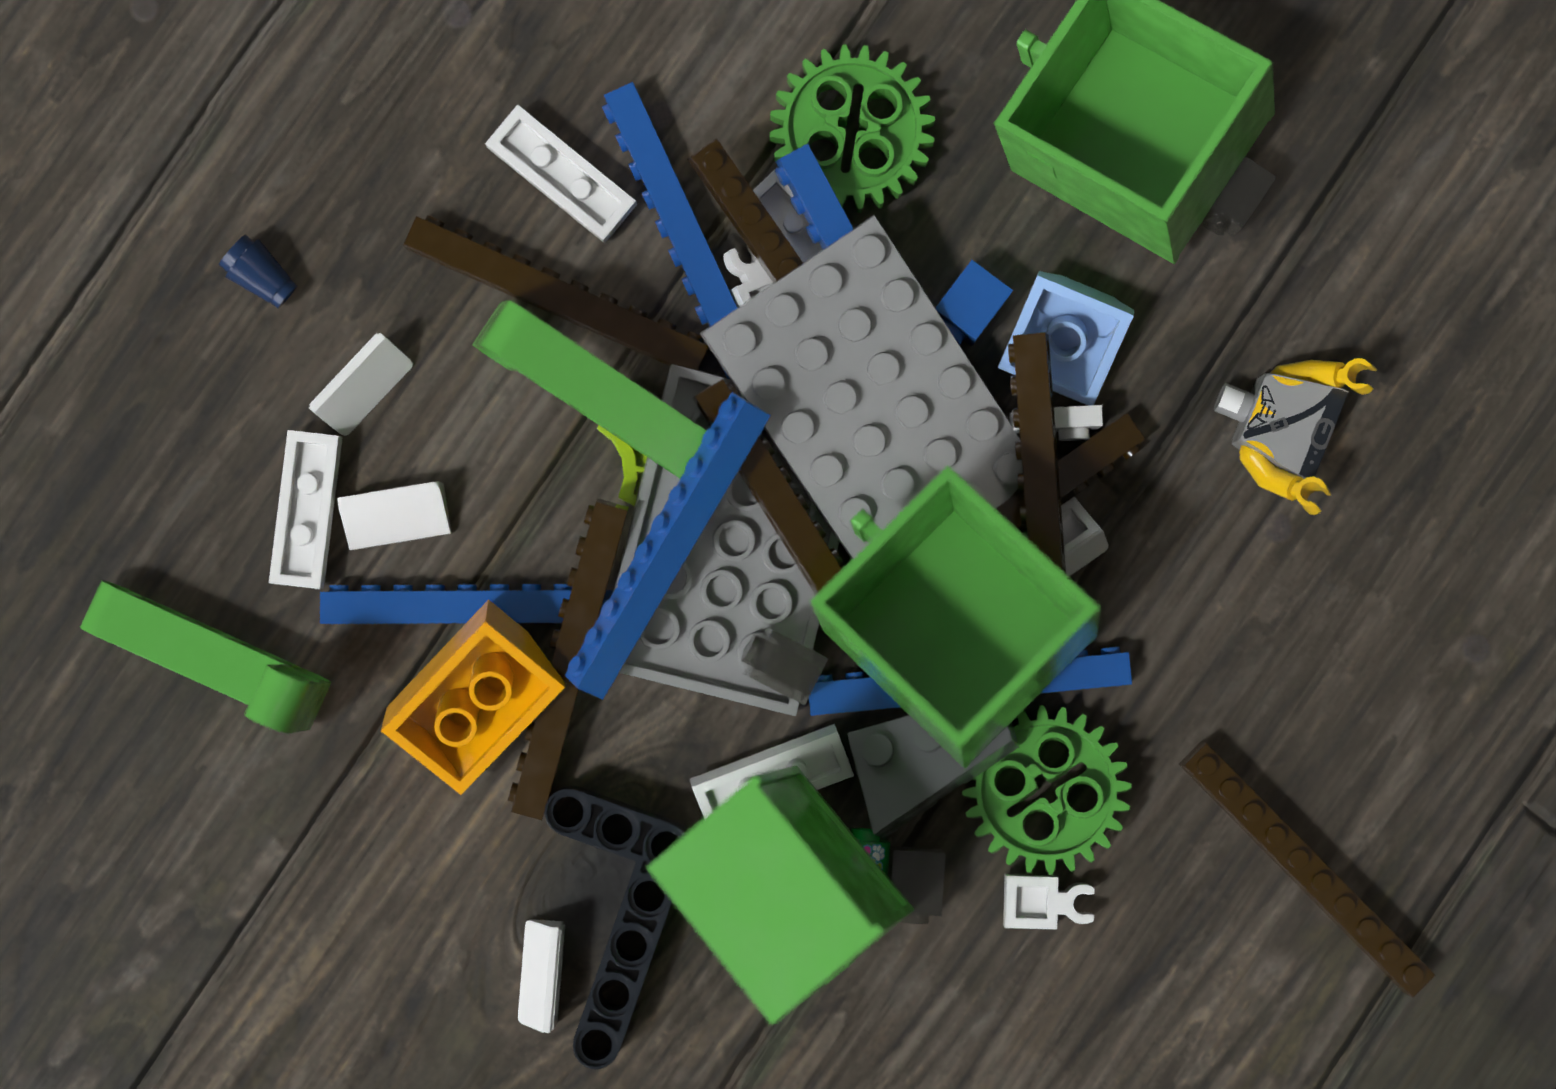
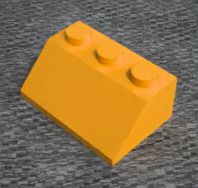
(473, 698)

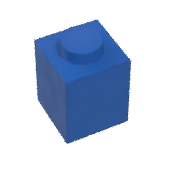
(972, 303)

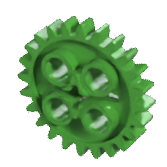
(895, 136)
(1073, 830)

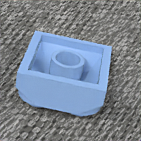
(1082, 331)

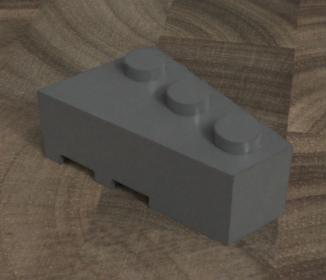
(909, 771)

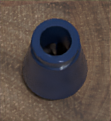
(257, 271)

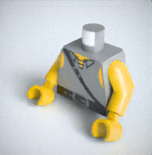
(1290, 423)

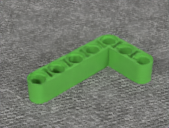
(589, 386)
(274, 688)

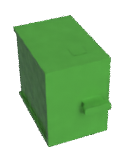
(1136, 117)
(955, 615)
(780, 889)

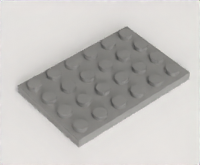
(864, 385)
(728, 586)

